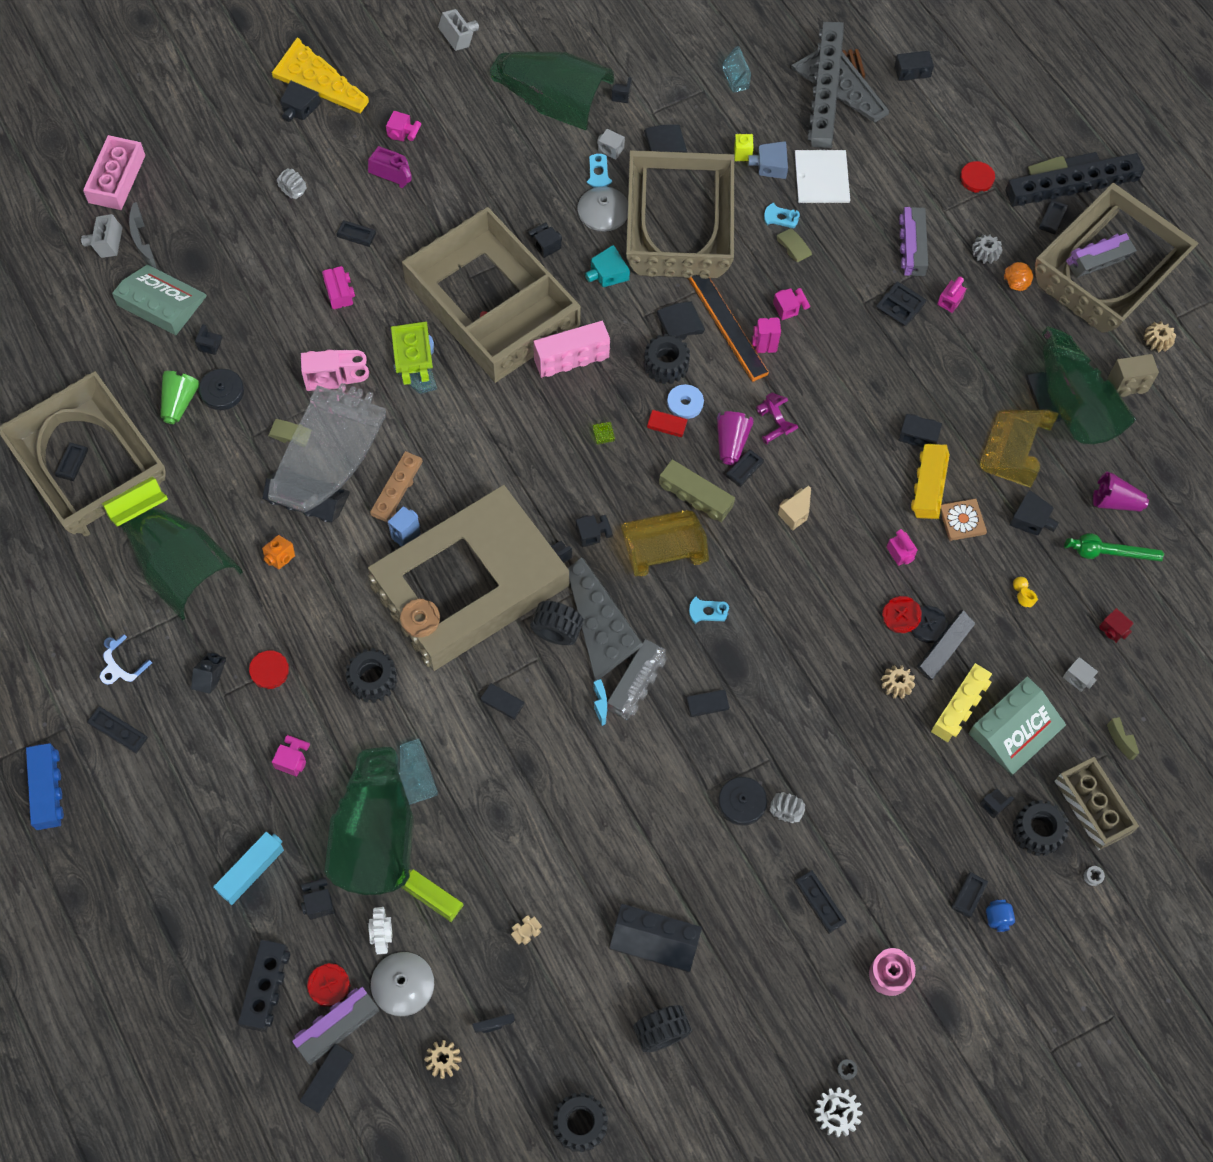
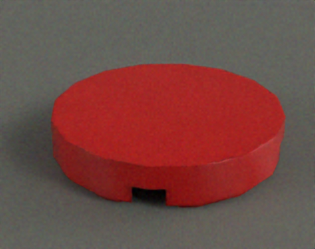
(977, 176)
(902, 614)
(269, 669)
(328, 984)

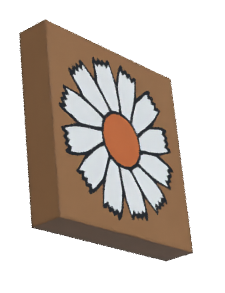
(963, 519)

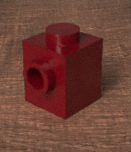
(1116, 626)

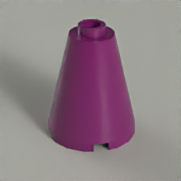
(732, 435)
(1118, 494)

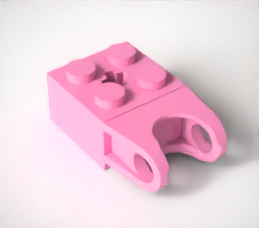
(332, 368)

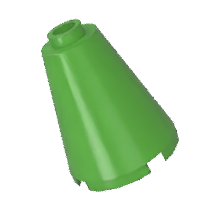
(176, 395)

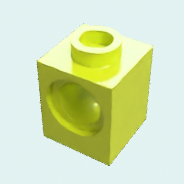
(743, 146)

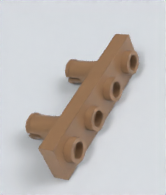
(396, 487)

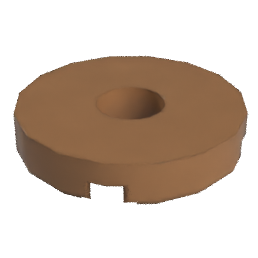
(422, 628)

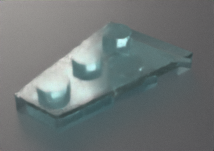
(416, 772)

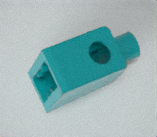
(608, 268)

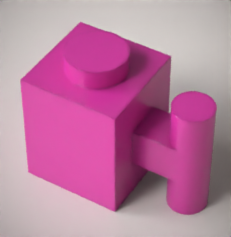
(400, 126)
(952, 295)
(788, 304)
(902, 548)
(290, 758)

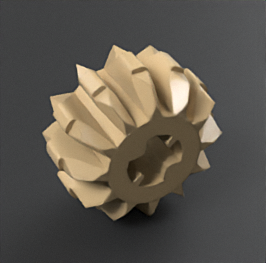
(1159, 336)
(900, 688)
(446, 1052)

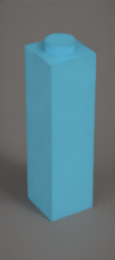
(249, 867)

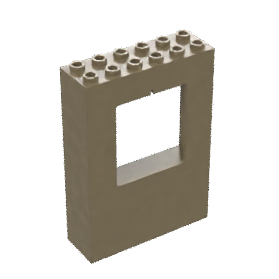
(506, 334)
(509, 550)

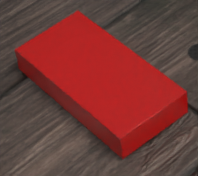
(667, 423)

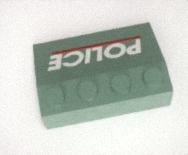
(158, 298)
(1018, 726)

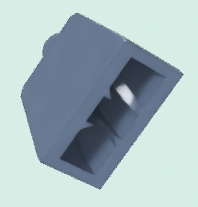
(771, 160)

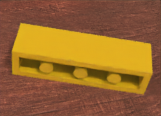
(931, 481)

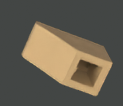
(796, 510)

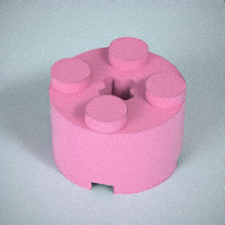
(883, 980)

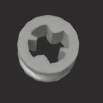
(1100, 877)

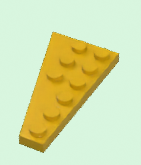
(315, 73)

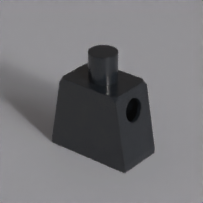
(299, 101)
(1034, 515)

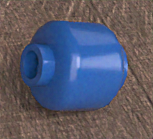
(1000, 915)

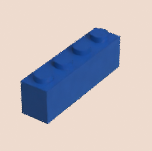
(43, 786)

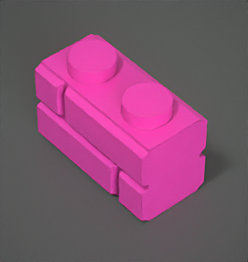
(337, 287)
(766, 335)

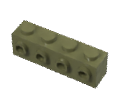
(696, 491)

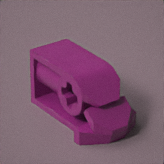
(389, 166)

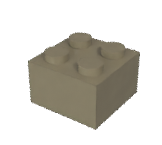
(1133, 374)

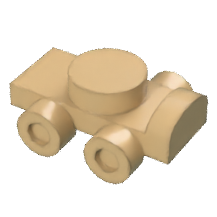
(524, 932)

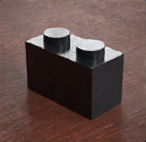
(914, 65)
(919, 431)

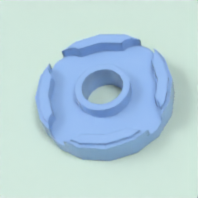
(685, 392)

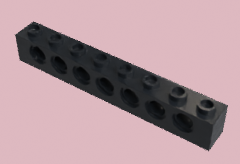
(1074, 179)

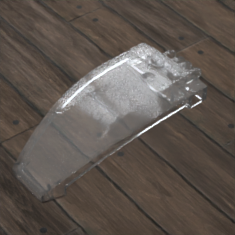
(326, 447)

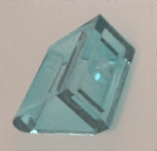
(737, 70)

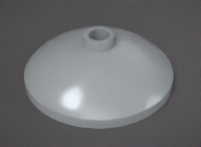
(603, 215)
(406, 997)

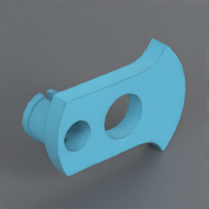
(598, 180)
(772, 211)
(697, 614)

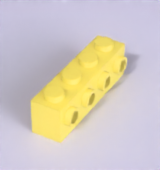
(961, 702)

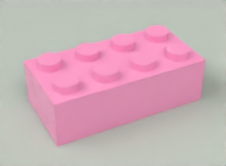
(114, 172)
(571, 349)

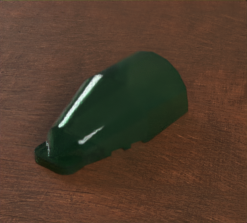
(552, 82)
(1079, 394)
(174, 555)
(372, 828)

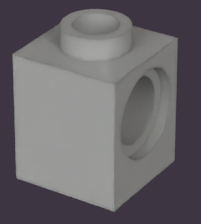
(610, 143)
(1081, 675)

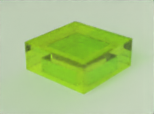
(603, 433)

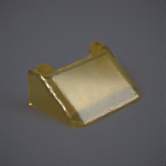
(1010, 444)
(664, 540)

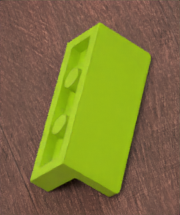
(134, 501)
(432, 896)

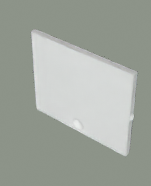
(822, 176)

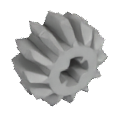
(291, 183)
(987, 248)
(787, 807)

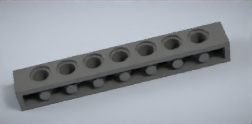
(827, 74)

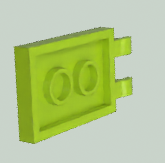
(412, 350)

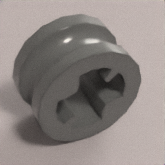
(844, 1063)

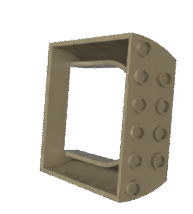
(719, 251)
(1054, 272)
(81, 401)

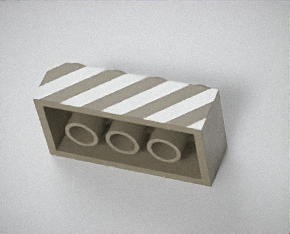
(1096, 803)

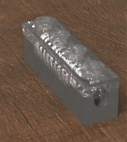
(636, 680)

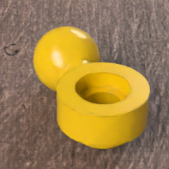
(1025, 596)

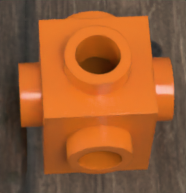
(278, 552)

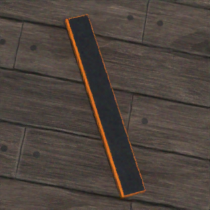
(729, 327)

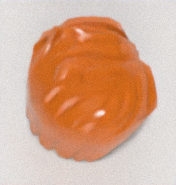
(1018, 276)

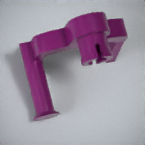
(770, 405)

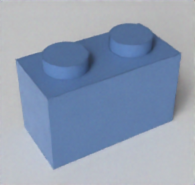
(404, 526)

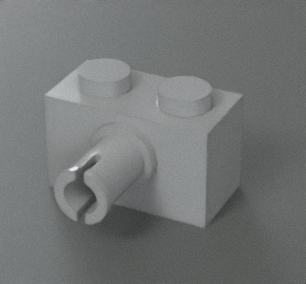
(456, 29)
(105, 236)

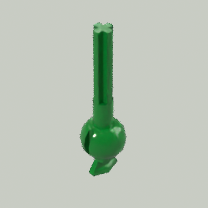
(1090, 546)

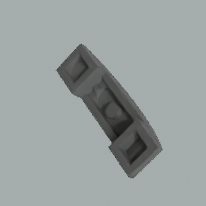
(136, 222)

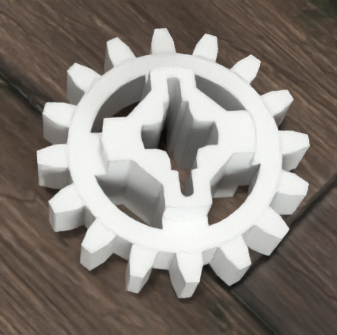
(380, 930)
(841, 1120)

